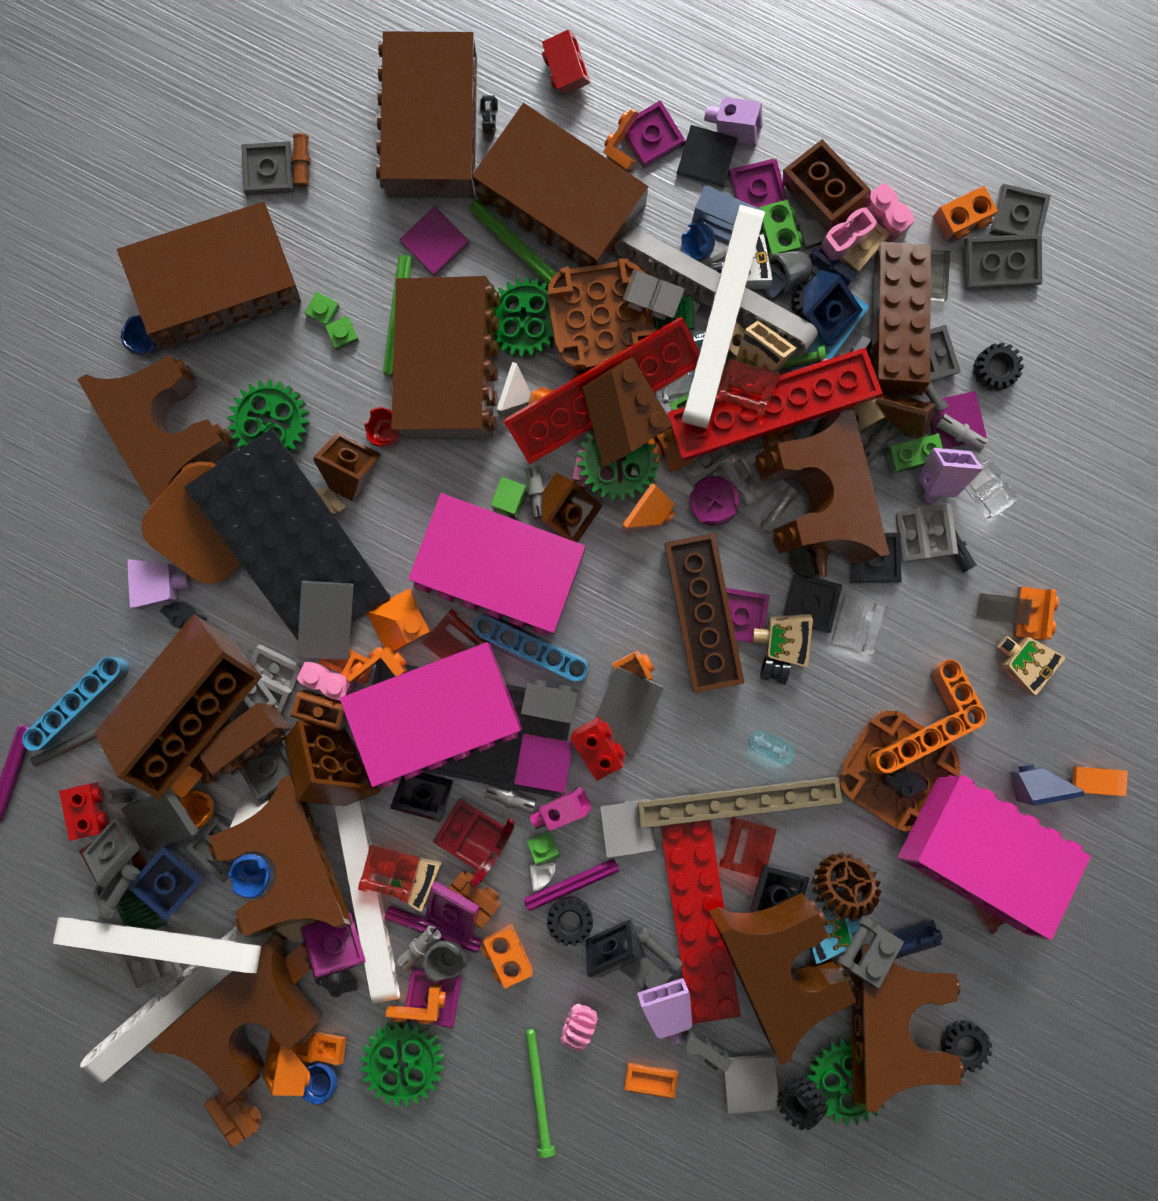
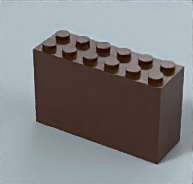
(427, 114)
(559, 188)
(209, 276)
(445, 357)
(176, 707)

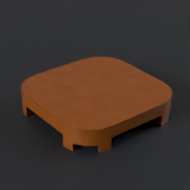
(591, 316)
(183, 532)
(865, 786)

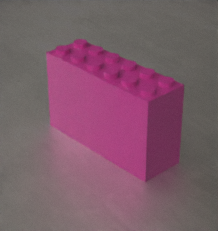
(496, 565)
(431, 715)
(995, 856)

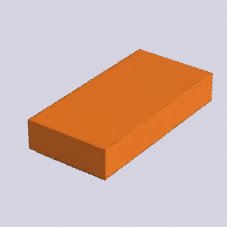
(651, 1080)

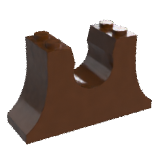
(135, 418)
(839, 489)
(304, 878)
(763, 952)
(213, 1028)
(881, 1043)

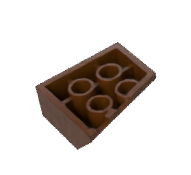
(623, 411)
(326, 766)

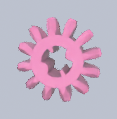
(579, 1027)

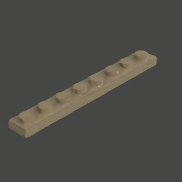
(739, 802)

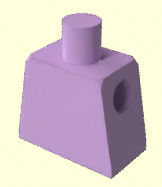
(737, 119)
(947, 473)
(153, 583)
(668, 1009)

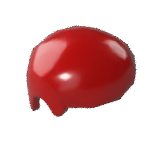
(379, 428)

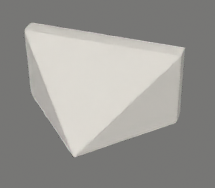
(514, 393)
(247, 808)

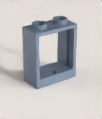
(718, 211)

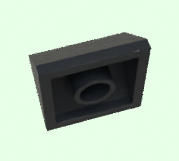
(423, 796)
(777, 886)
(613, 949)

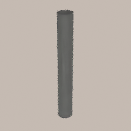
(64, 747)

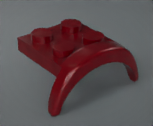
(474, 838)

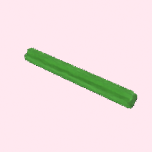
(512, 241)
(403, 271)

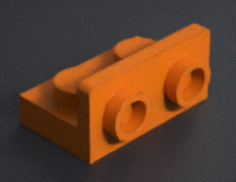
(1042, 614)

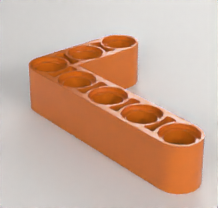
(937, 730)

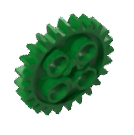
(523, 340)
(276, 399)
(641, 458)
(379, 1064)
(838, 1089)

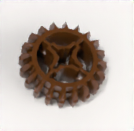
(842, 894)

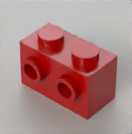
(565, 62)
(598, 748)
(84, 810)

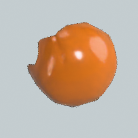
(198, 807)

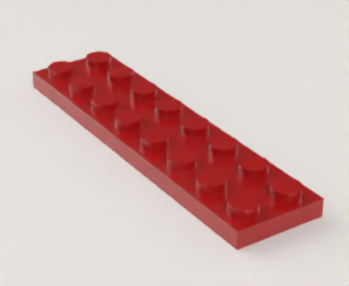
(796, 399)
(563, 412)
(693, 893)

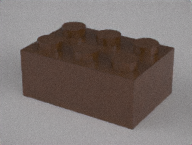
(826, 185)
(244, 739)

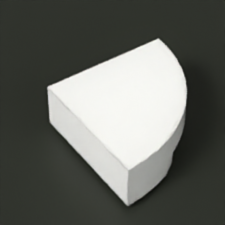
(542, 874)

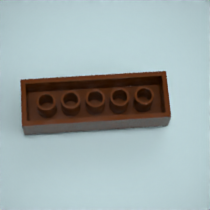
(902, 317)
(704, 613)

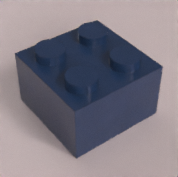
(166, 882)

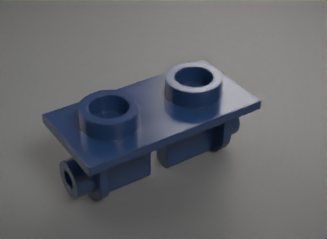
(821, 262)
(918, 938)

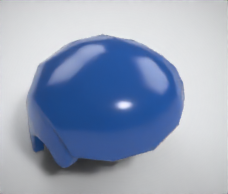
(698, 241)
(135, 337)
(249, 875)
(322, 1084)

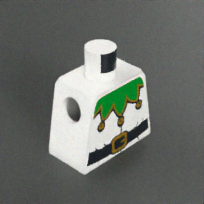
(759, 273)

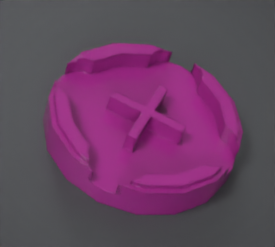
(714, 501)

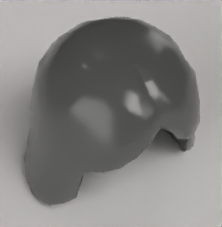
(796, 265)
(444, 960)

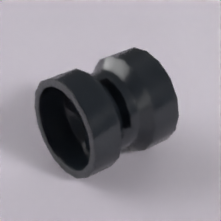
(775, 669)

